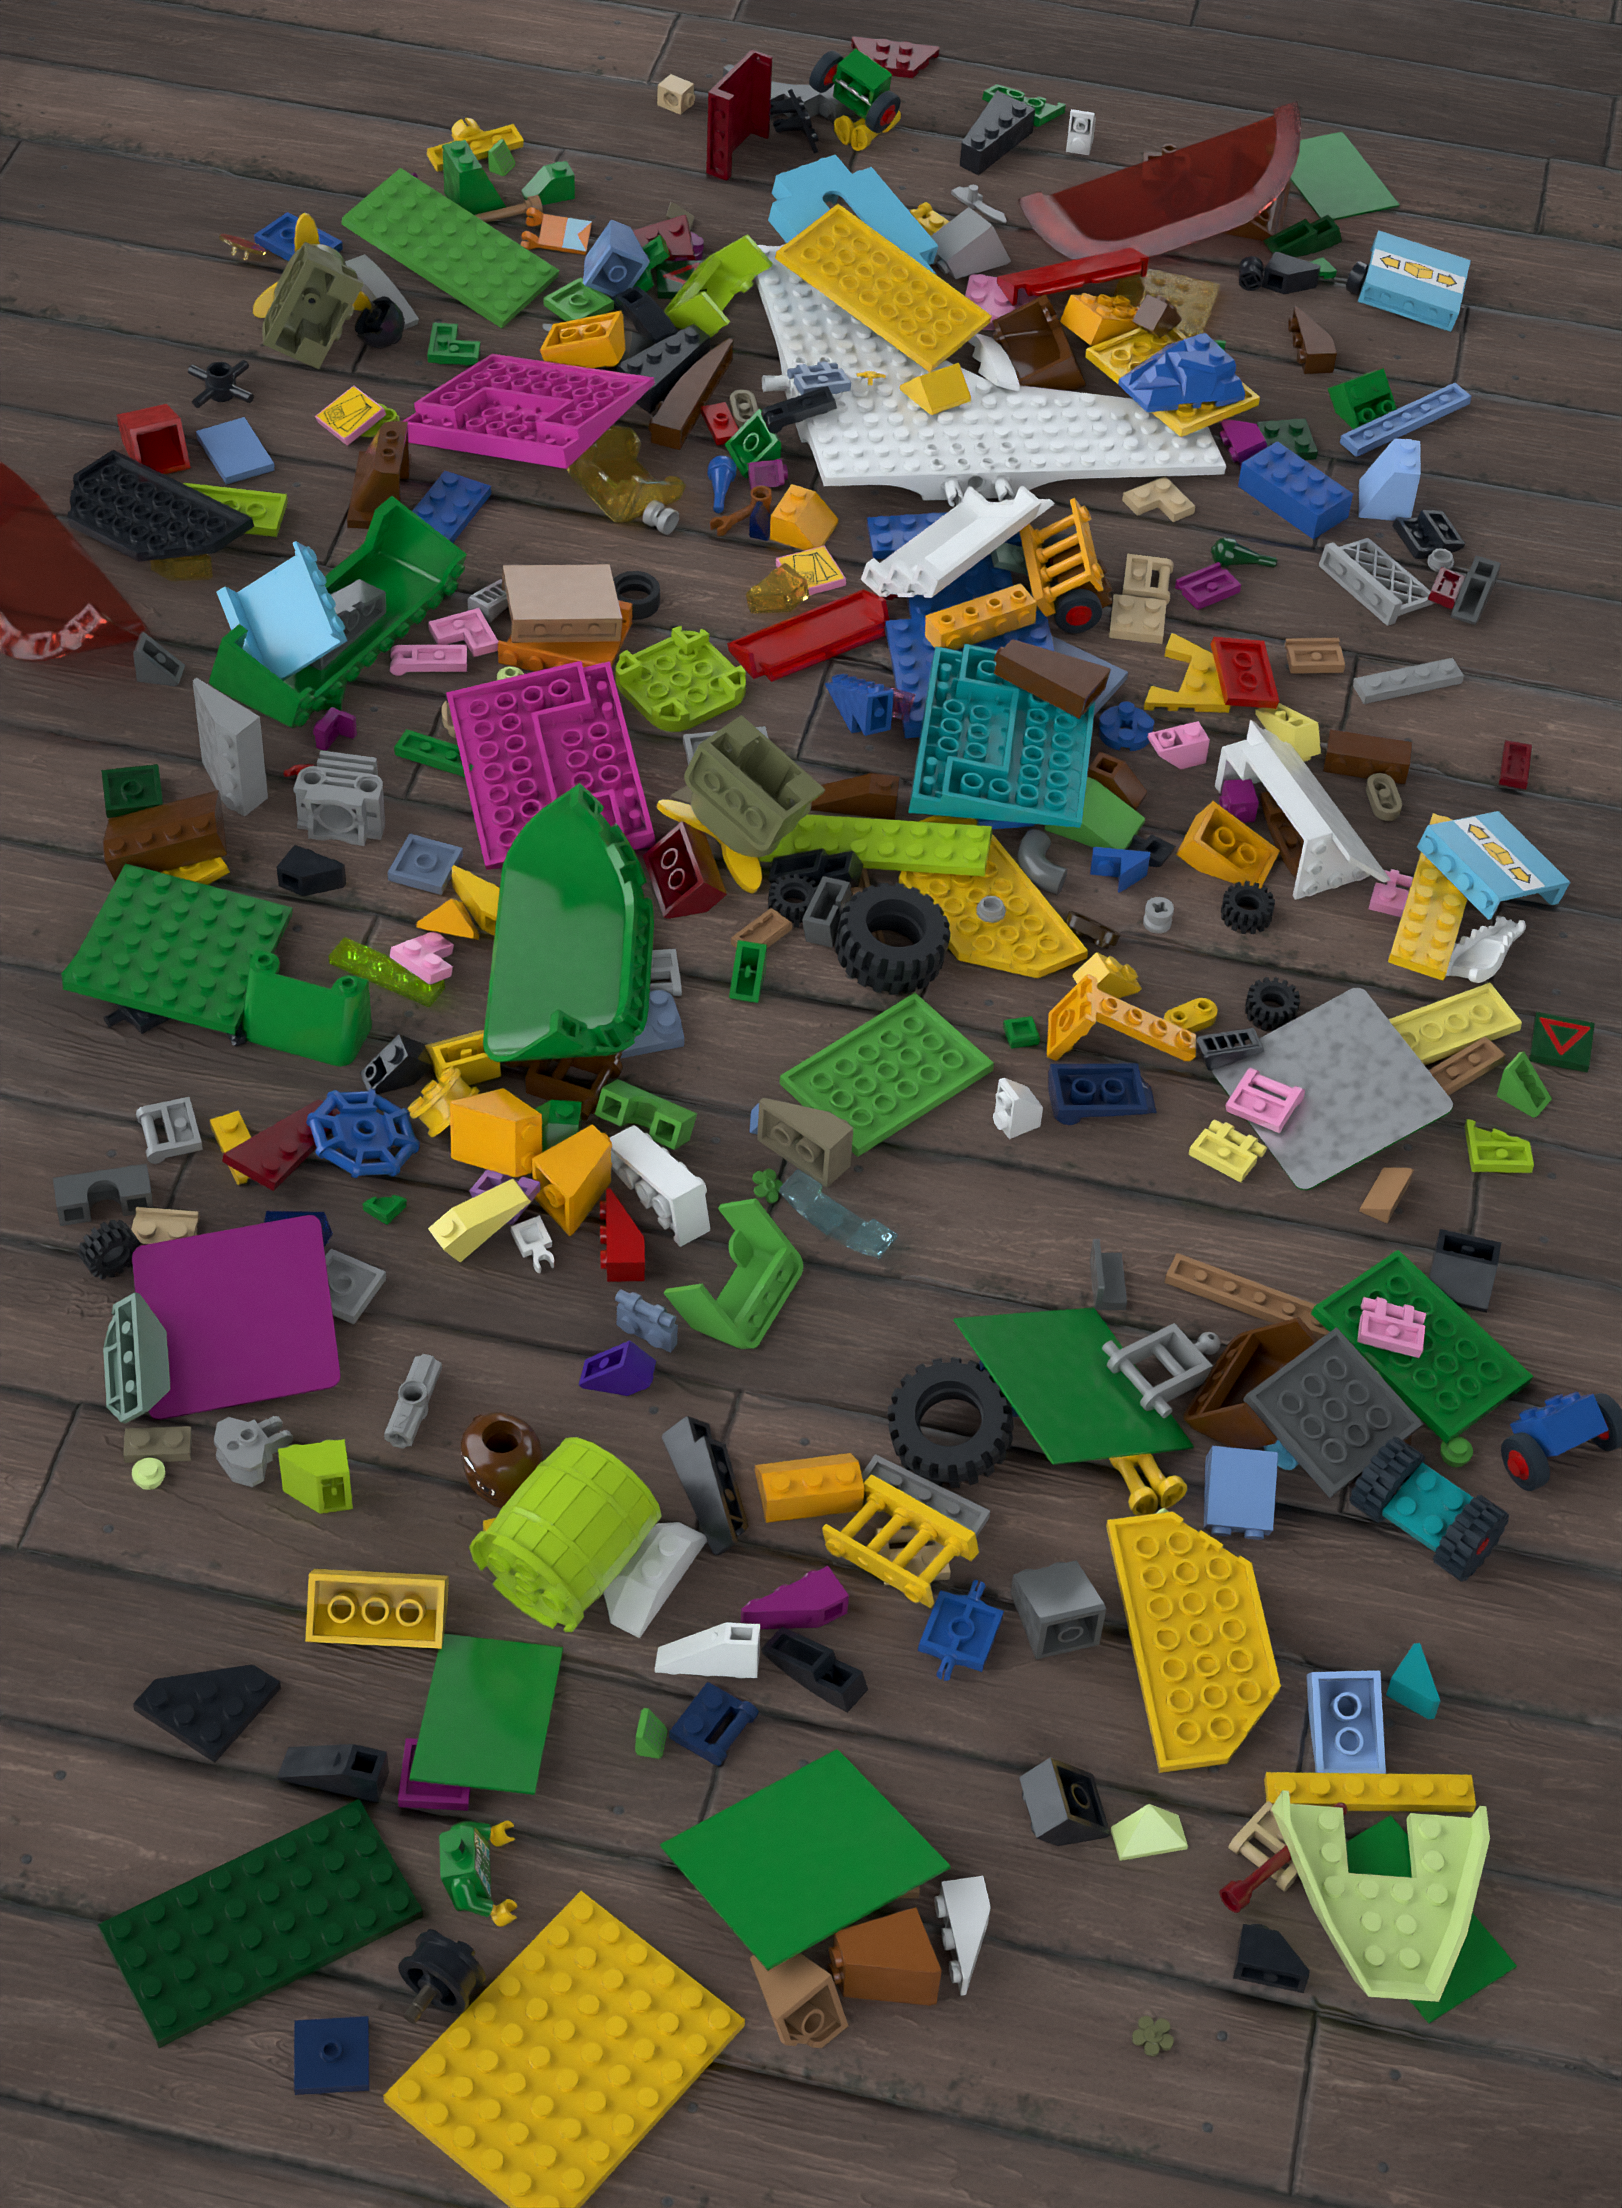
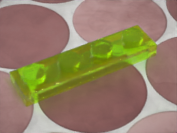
(384, 972)

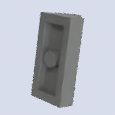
(1107, 1279)

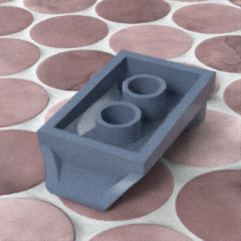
(662, 1027)

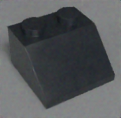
(1063, 1804)

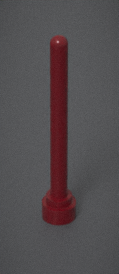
(1238, 1894)

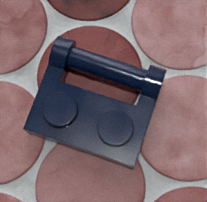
(705, 1717)

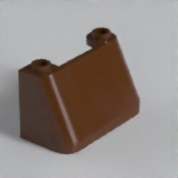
(1039, 347)

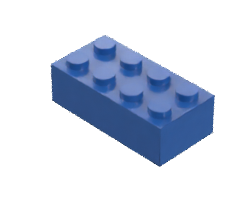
(1295, 490)

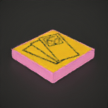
(350, 415)
(816, 567)

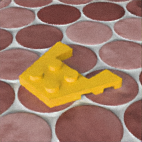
(1200, 685)

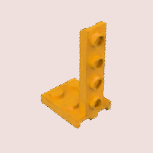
(1087, 1004)

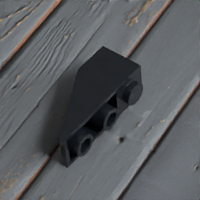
(338, 1769)

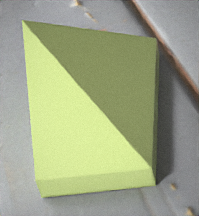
(1148, 1833)

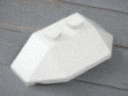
(651, 1575)

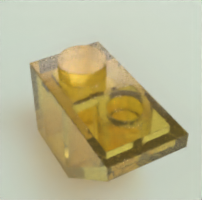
(184, 568)
(778, 592)

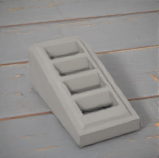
(493, 607)

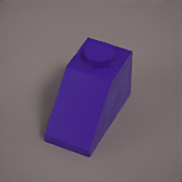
(618, 1370)

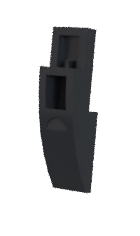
(645, 314)

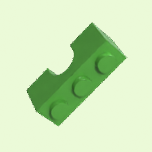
(626, 1104)

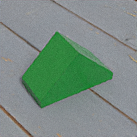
(748, 971)

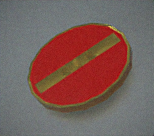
(242, 244)

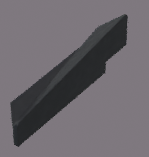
(708, 1481)

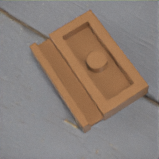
(1314, 655)

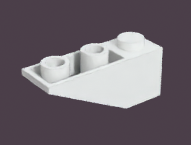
(718, 1651)
(966, 1916)

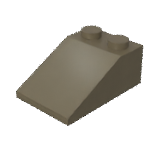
(806, 1138)

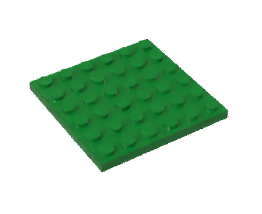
(175, 948)

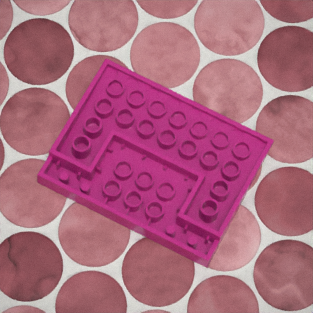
(524, 409)
(539, 740)

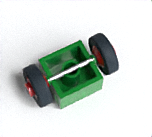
(859, 86)

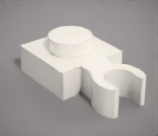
(533, 1240)

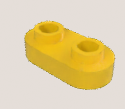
(1194, 1015)

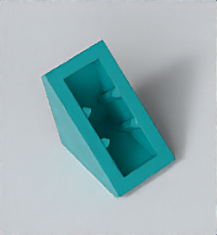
(1414, 1685)

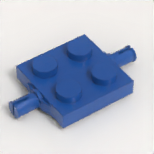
(961, 1630)

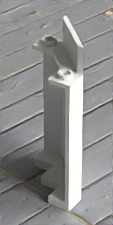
(952, 544)

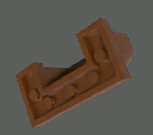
(379, 473)

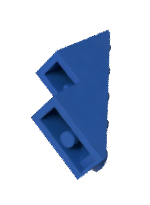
(862, 703)

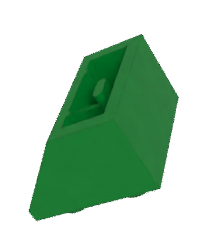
(1363, 398)

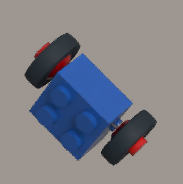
(1556, 1429)

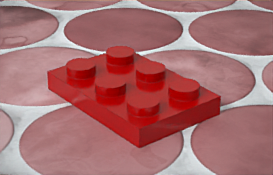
(1244, 672)

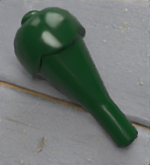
(1229, 552)

